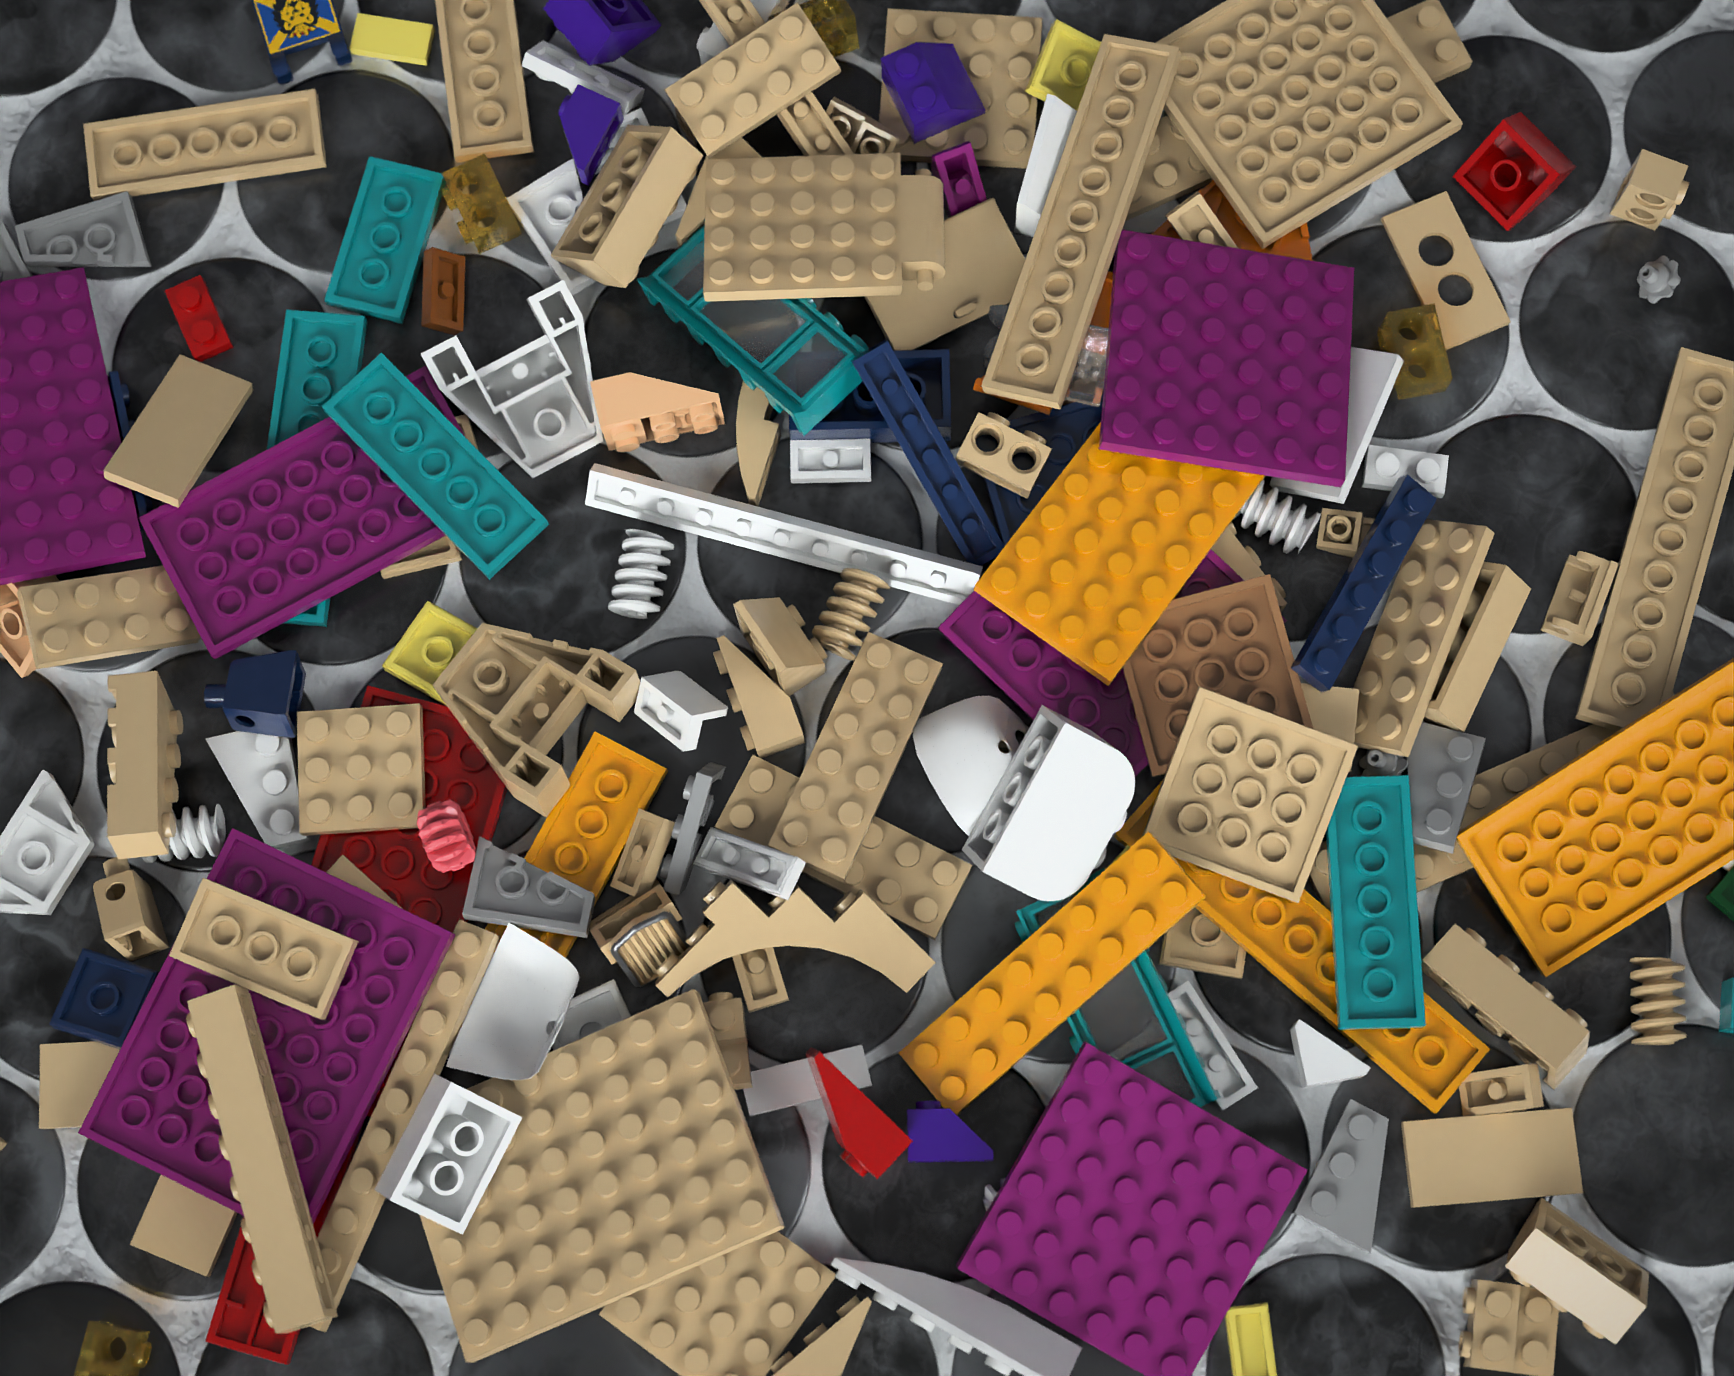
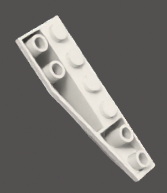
(968, 1316)

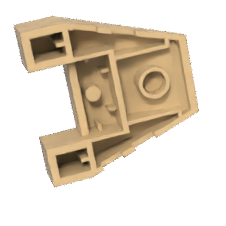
(522, 696)

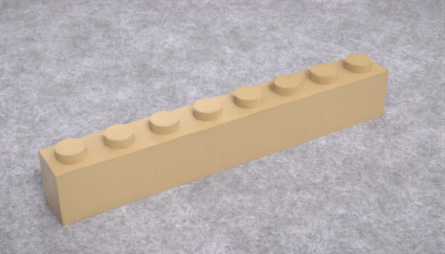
(260, 1160)

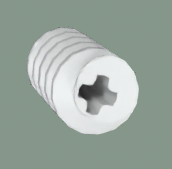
(1278, 519)
(639, 574)
(195, 835)

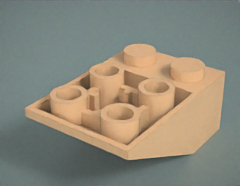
(647, 409)

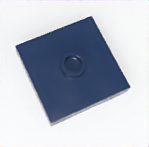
(102, 998)

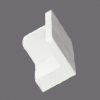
(676, 707)

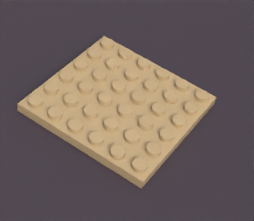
(1300, 105)

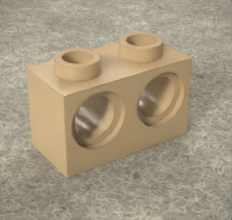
(1651, 190)
(998, 464)

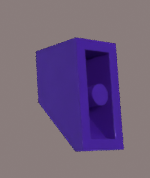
(589, 127)
(942, 1136)

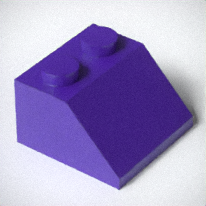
(602, 28)
(930, 88)

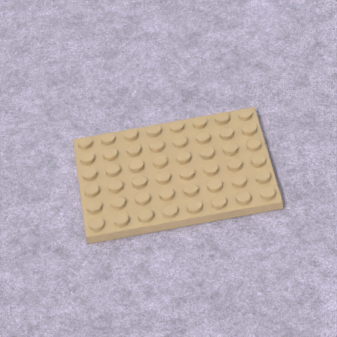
(611, 1183)

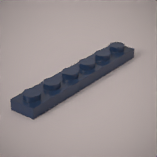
(928, 453)
(1363, 584)

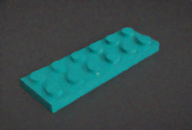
(435, 466)
(1375, 906)

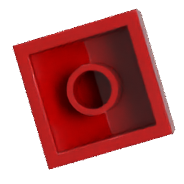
(1514, 170)

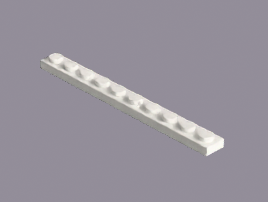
(779, 534)

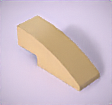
(755, 441)

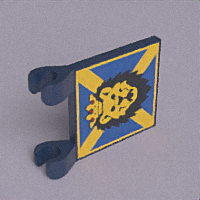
(296, 26)

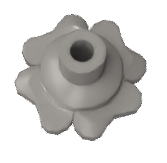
(1658, 279)
(1382, 764)

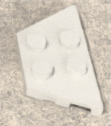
(41, 850)

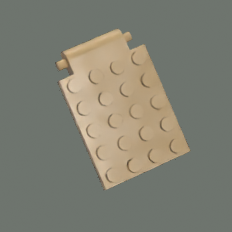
(820, 227)

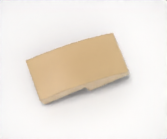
(859, 130)
(1342, 531)

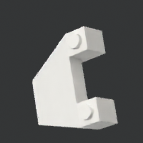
(535, 398)

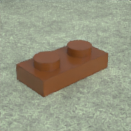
(443, 291)

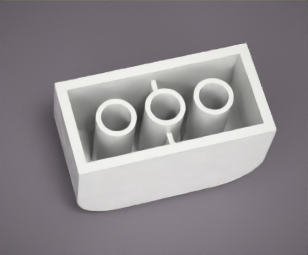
(1053, 810)

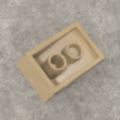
(780, 643)

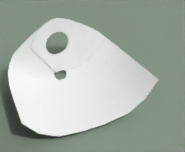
(963, 753)
(513, 1005)

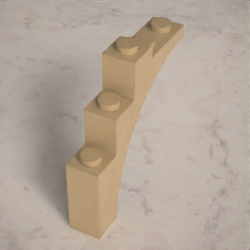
(742, 925)

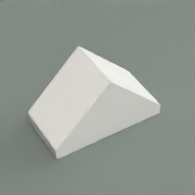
(1322, 1060)

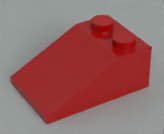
(857, 1123)

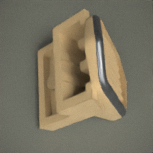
(640, 934)

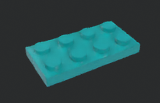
(385, 240)

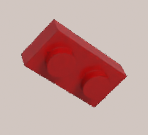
(199, 319)

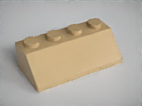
(628, 204)
(1477, 645)

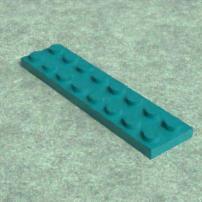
(315, 362)

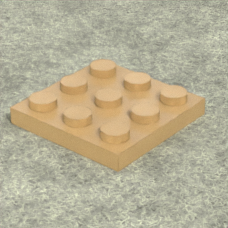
(360, 769)

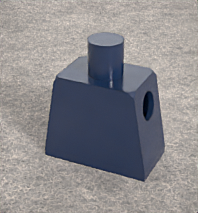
(261, 694)

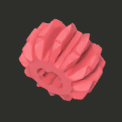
(446, 836)

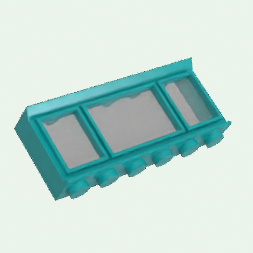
(774, 343)
(1133, 1018)

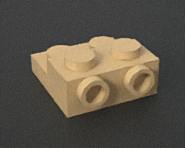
(729, 1027)
(1508, 1329)

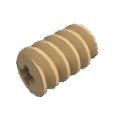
(848, 610)
(1657, 1002)

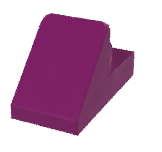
(960, 178)

